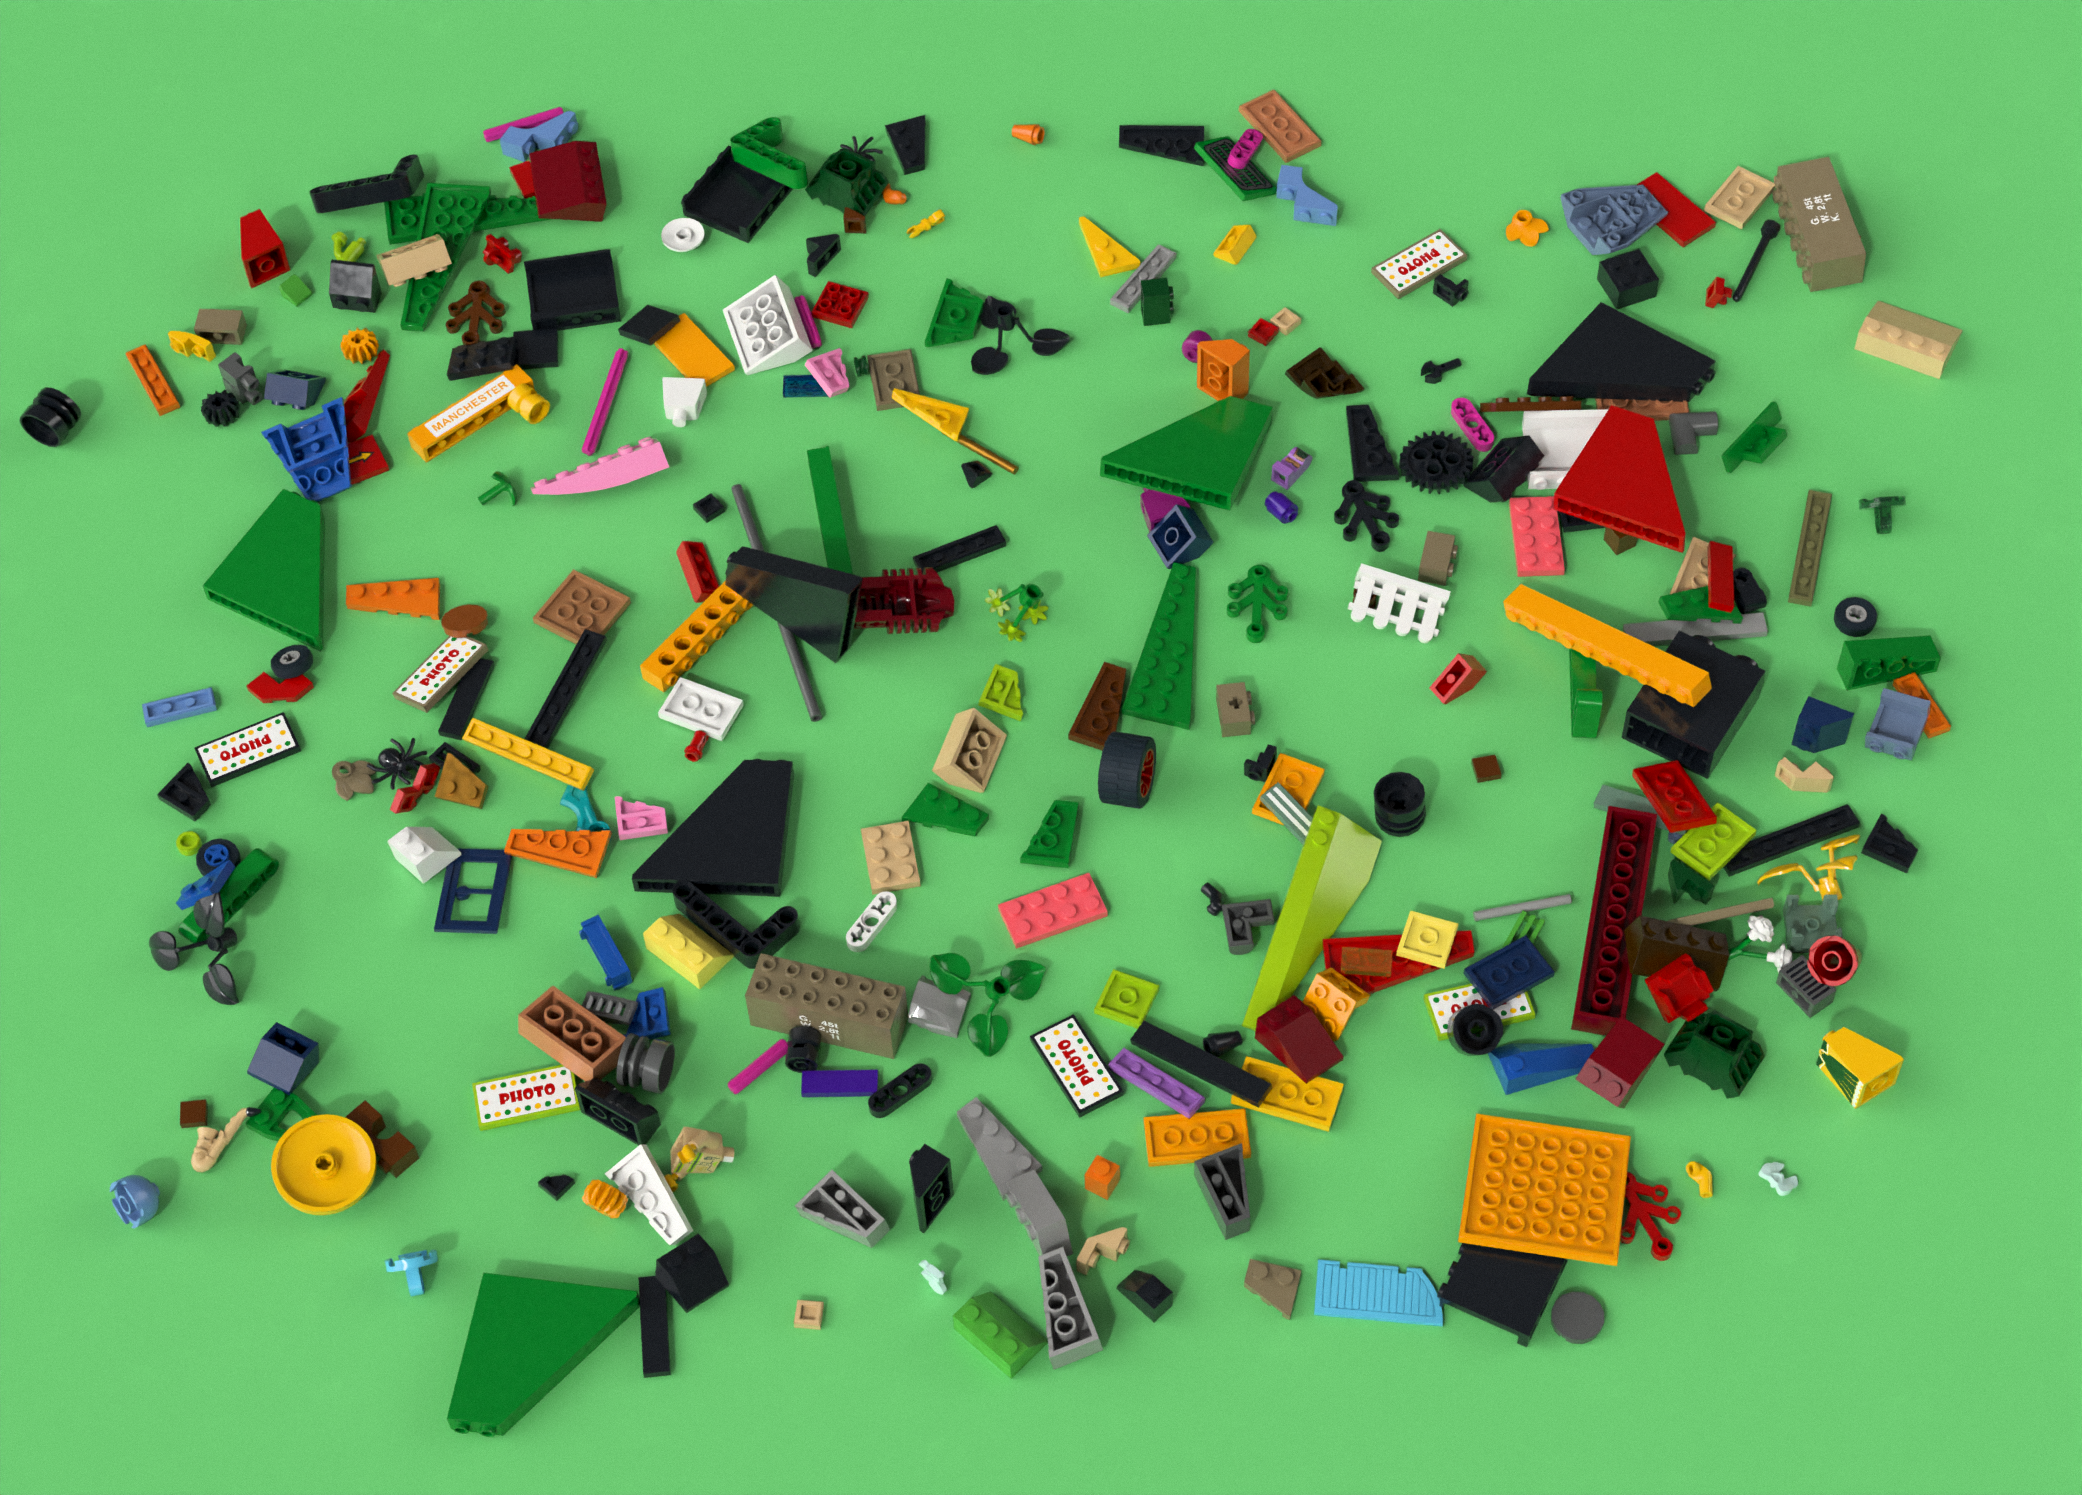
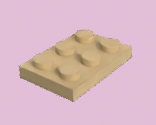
(1739, 197)
(890, 857)

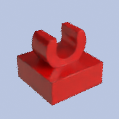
(1717, 293)

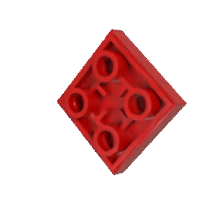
(840, 304)

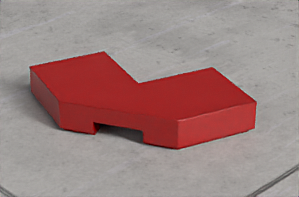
(269, 690)
(405, 797)

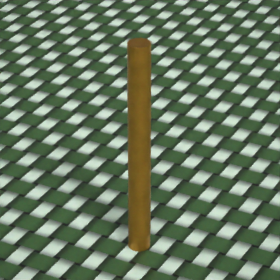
(980, 450)

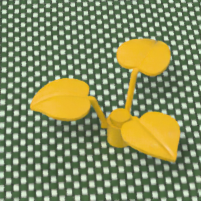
(1828, 884)

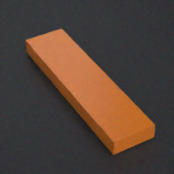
(152, 380)

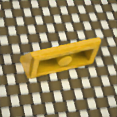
(1235, 244)

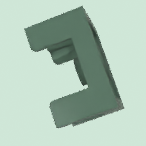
(1809, 922)

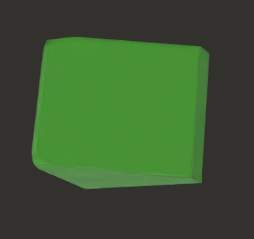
(294, 290)

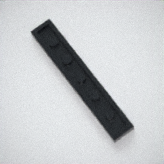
(566, 688)
(1792, 839)
(1201, 1064)

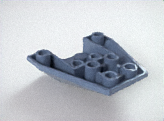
(1610, 216)

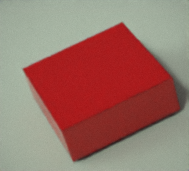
(1263, 332)

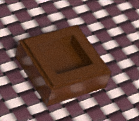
(1486, 768)
(193, 1113)

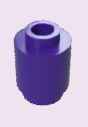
(1281, 507)

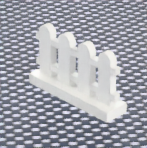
(1403, 590)

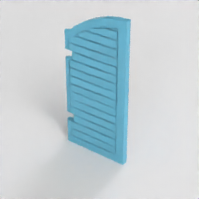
(1376, 1293)

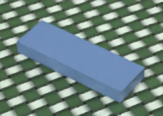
(179, 707)

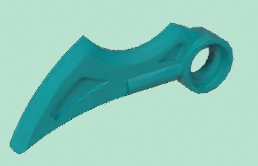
(580, 804)

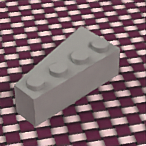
(1068, 1322)

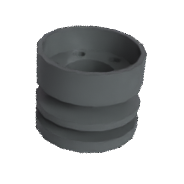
(645, 1063)

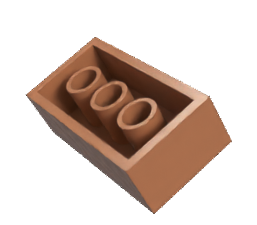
(571, 1035)

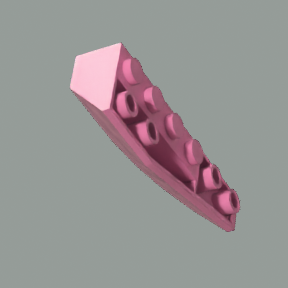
(608, 471)

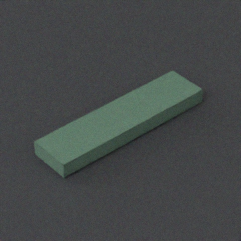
(1614, 797)

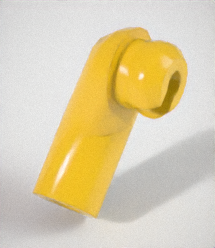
(1702, 1177)

